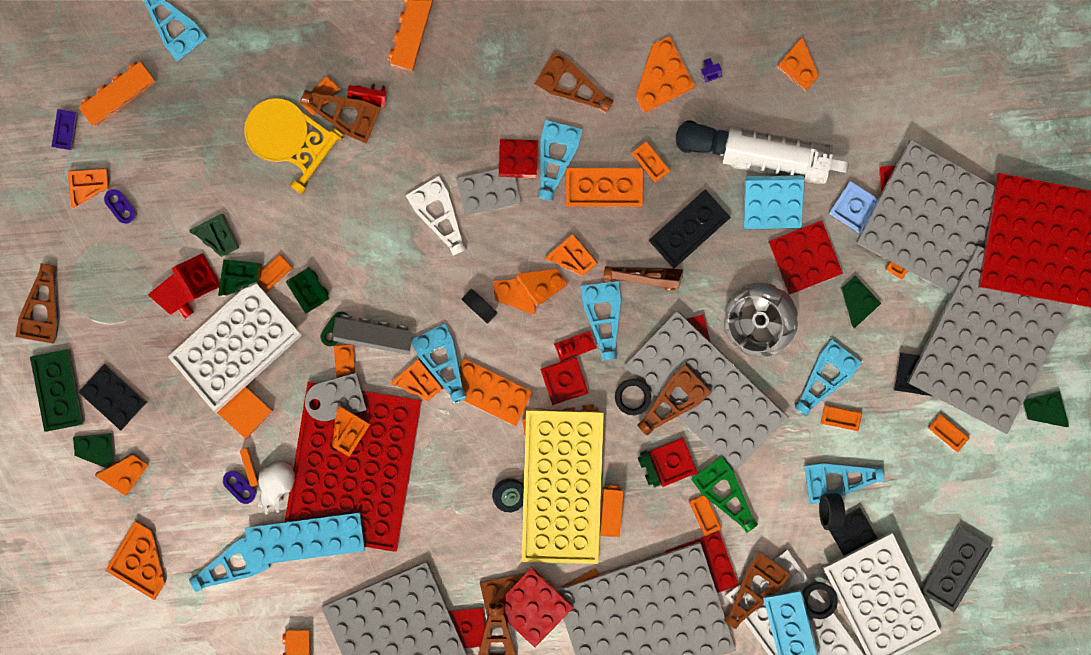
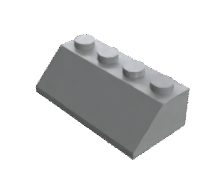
(372, 335)

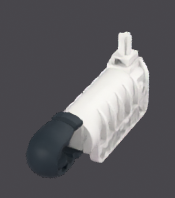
(761, 151)

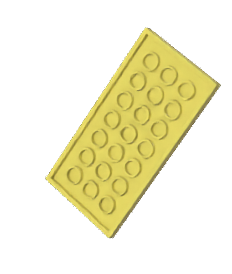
(562, 486)

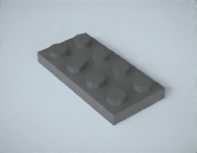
(956, 569)

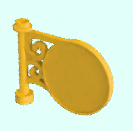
(279, 131)

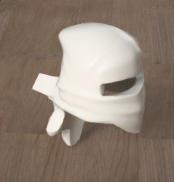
(275, 482)

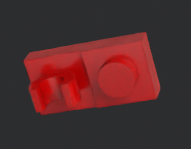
(372, 96)
(575, 346)

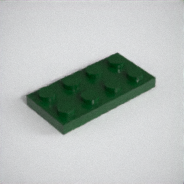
(56, 390)

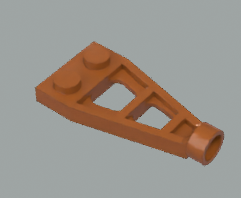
(552, 74)
(363, 123)
(669, 279)
(34, 329)
(690, 384)
(767, 570)
(496, 617)

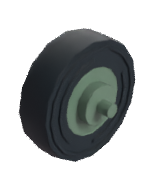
(508, 495)

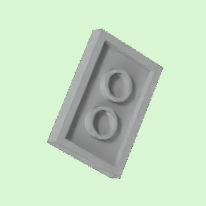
(487, 192)

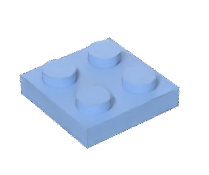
(853, 207)

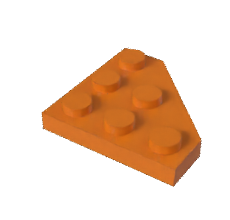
(663, 76)
(139, 561)

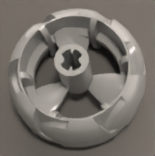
(763, 296)

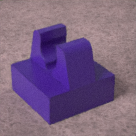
(710, 71)

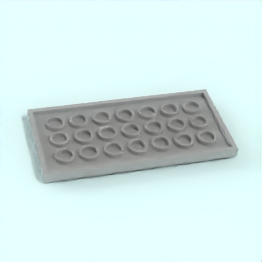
(735, 414)

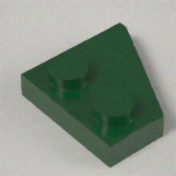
(217, 235)
(238, 276)
(858, 301)
(1046, 409)
(95, 449)

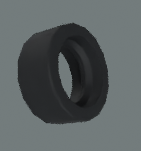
(479, 306)
(647, 397)
(832, 511)
(833, 600)

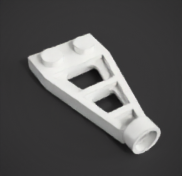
(428, 194)

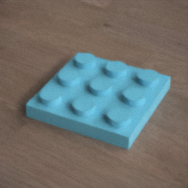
(773, 202)

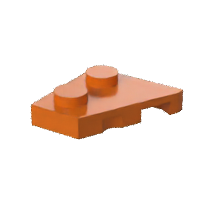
(799, 65)
(86, 184)
(572, 256)
(541, 284)
(513, 294)
(418, 381)
(347, 430)
(123, 474)

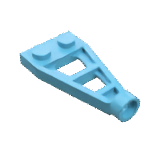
(186, 41)
(562, 135)
(602, 293)
(432, 341)
(838, 357)
(817, 473)
(238, 547)

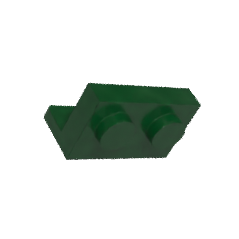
(308, 290)

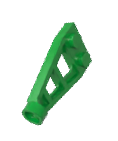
(712, 475)

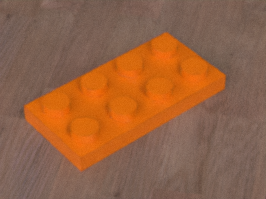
(604, 187)
(493, 392)

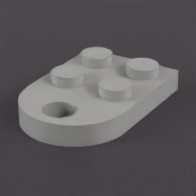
(339, 391)

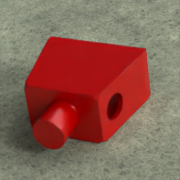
(172, 297)

